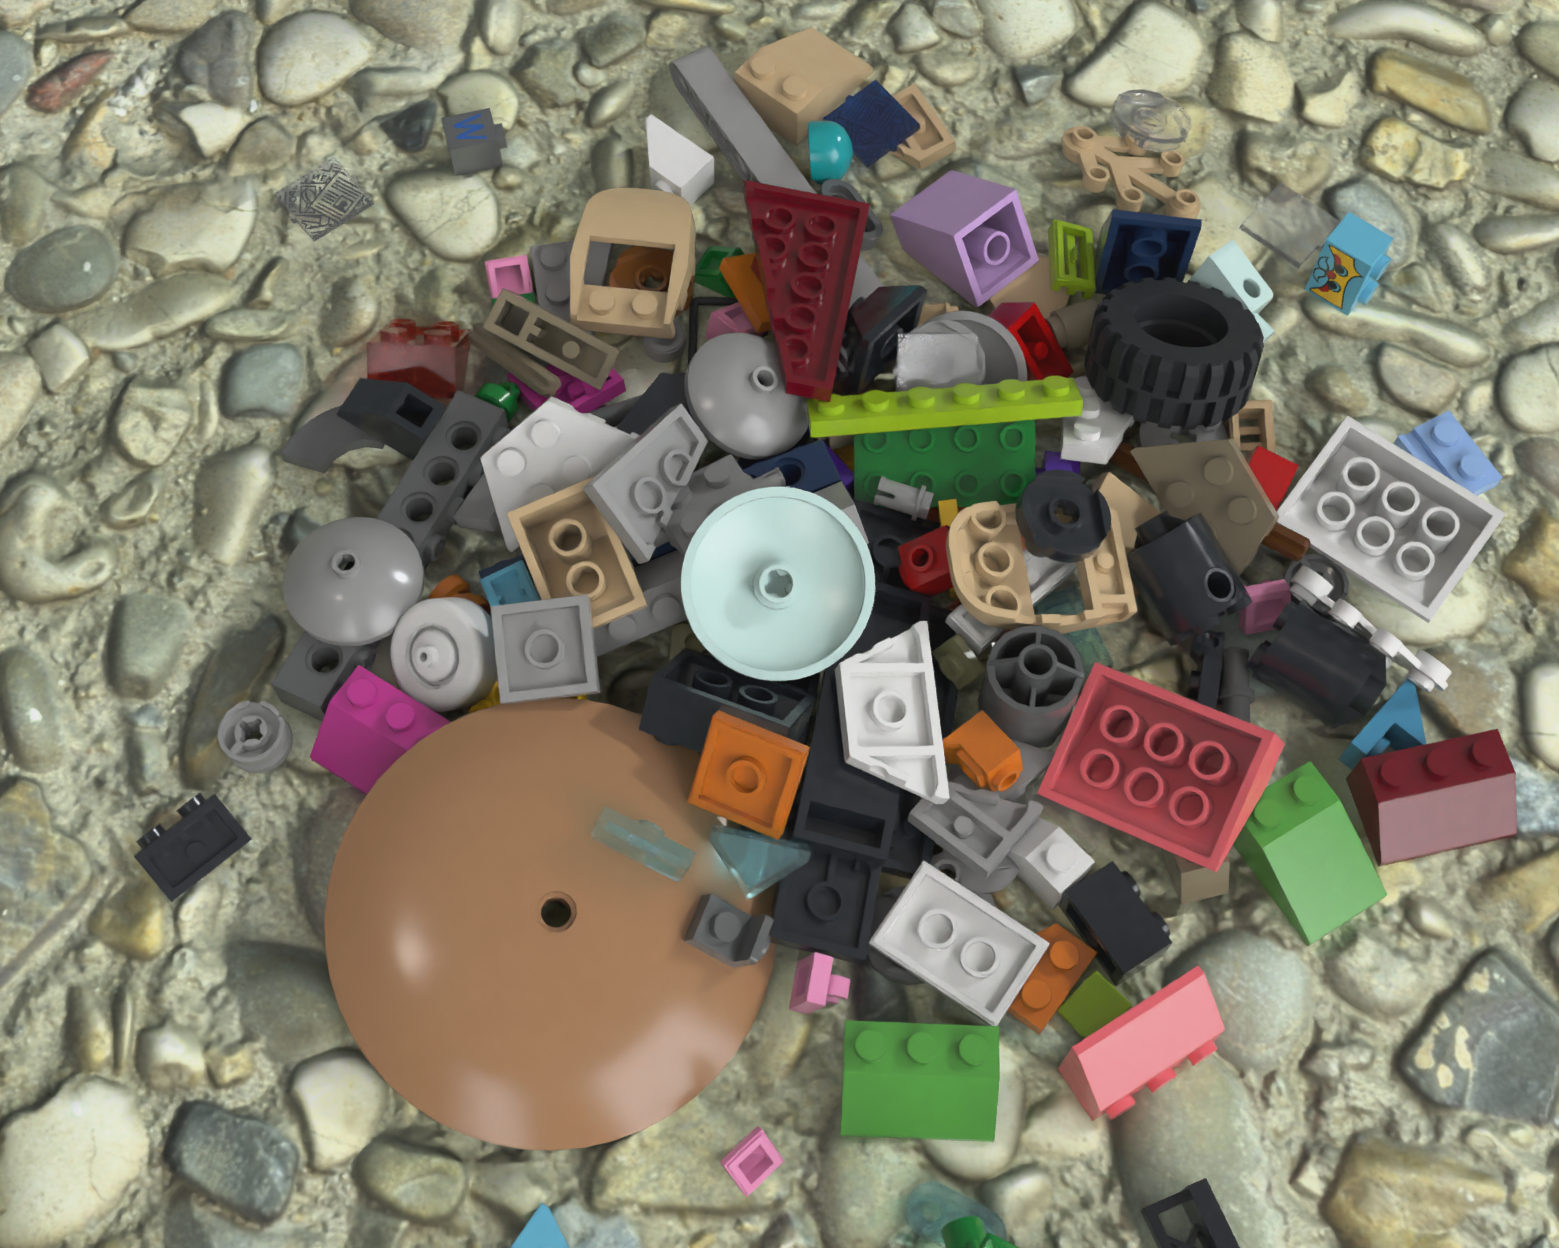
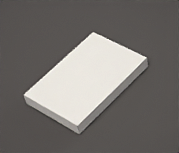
(959, 944)

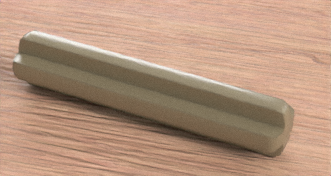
(515, 361)

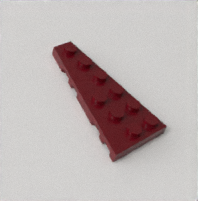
(807, 270)

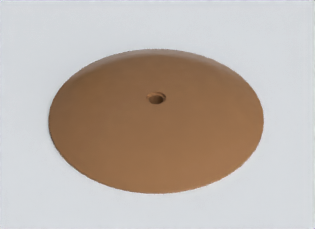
(465, 987)

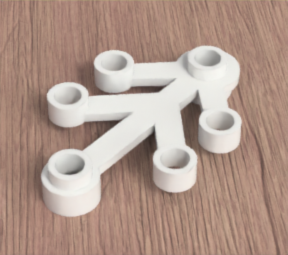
(1423, 668)

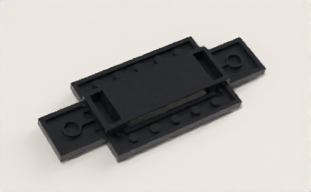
(843, 813)

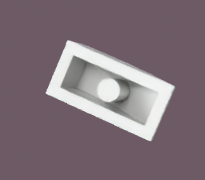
(677, 162)
(1050, 861)

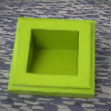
(1093, 1005)

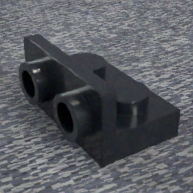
(190, 846)

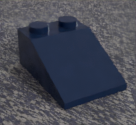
(1143, 247)

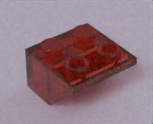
(423, 356)

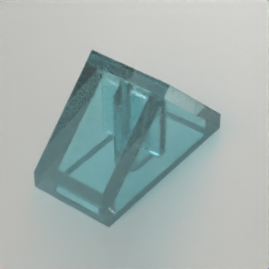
(756, 858)

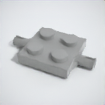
(705, 493)

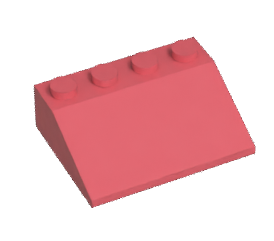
(1160, 766)

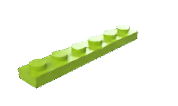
(944, 407)

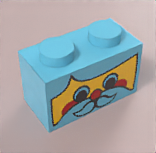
(1349, 264)

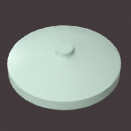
(777, 583)

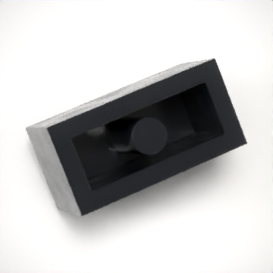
(1116, 922)

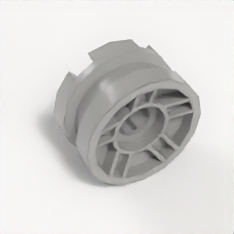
(252, 754)

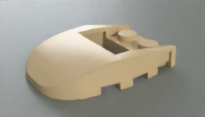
(636, 219)
(993, 579)

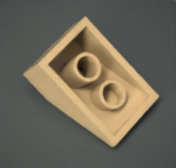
(799, 81)
(577, 554)

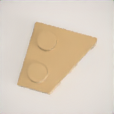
(931, 140)

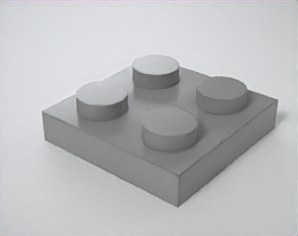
(545, 649)

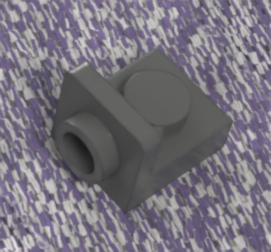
(729, 932)

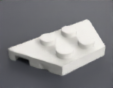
(547, 455)
(894, 715)

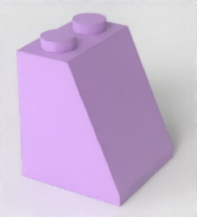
(967, 234)

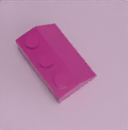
(369, 729)

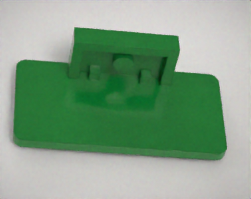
(953, 462)

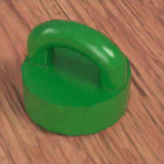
(501, 395)

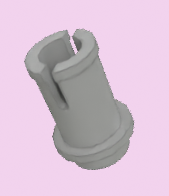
(906, 498)

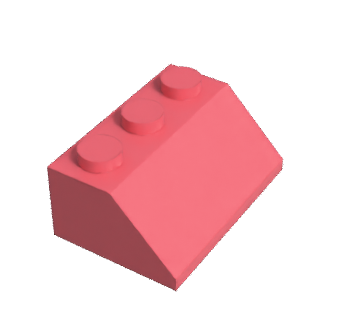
(1144, 1046)

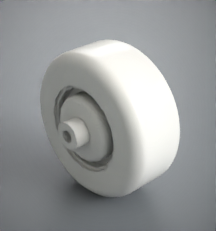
(445, 653)

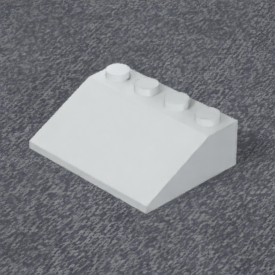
(1389, 518)

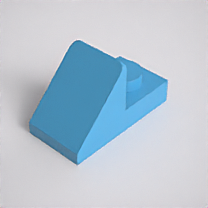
(1394, 725)

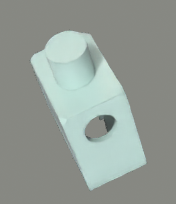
(1237, 278)

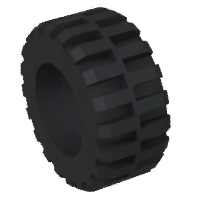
(1173, 353)

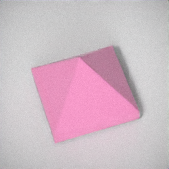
(751, 1161)

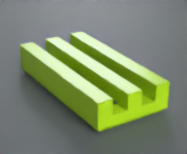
(1066, 273)

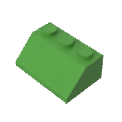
(919, 1081)

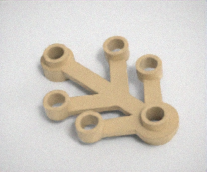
(1087, 148)

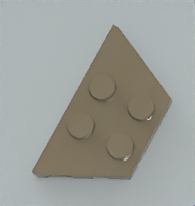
(1219, 484)

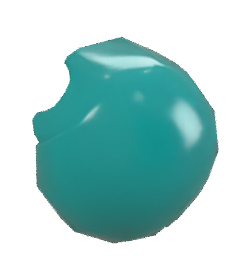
(828, 151)

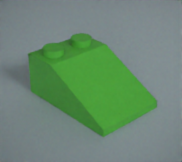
(1309, 854)

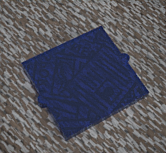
(874, 122)

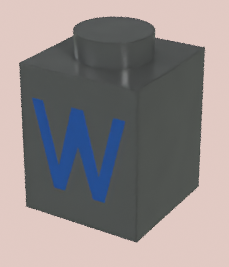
(474, 141)

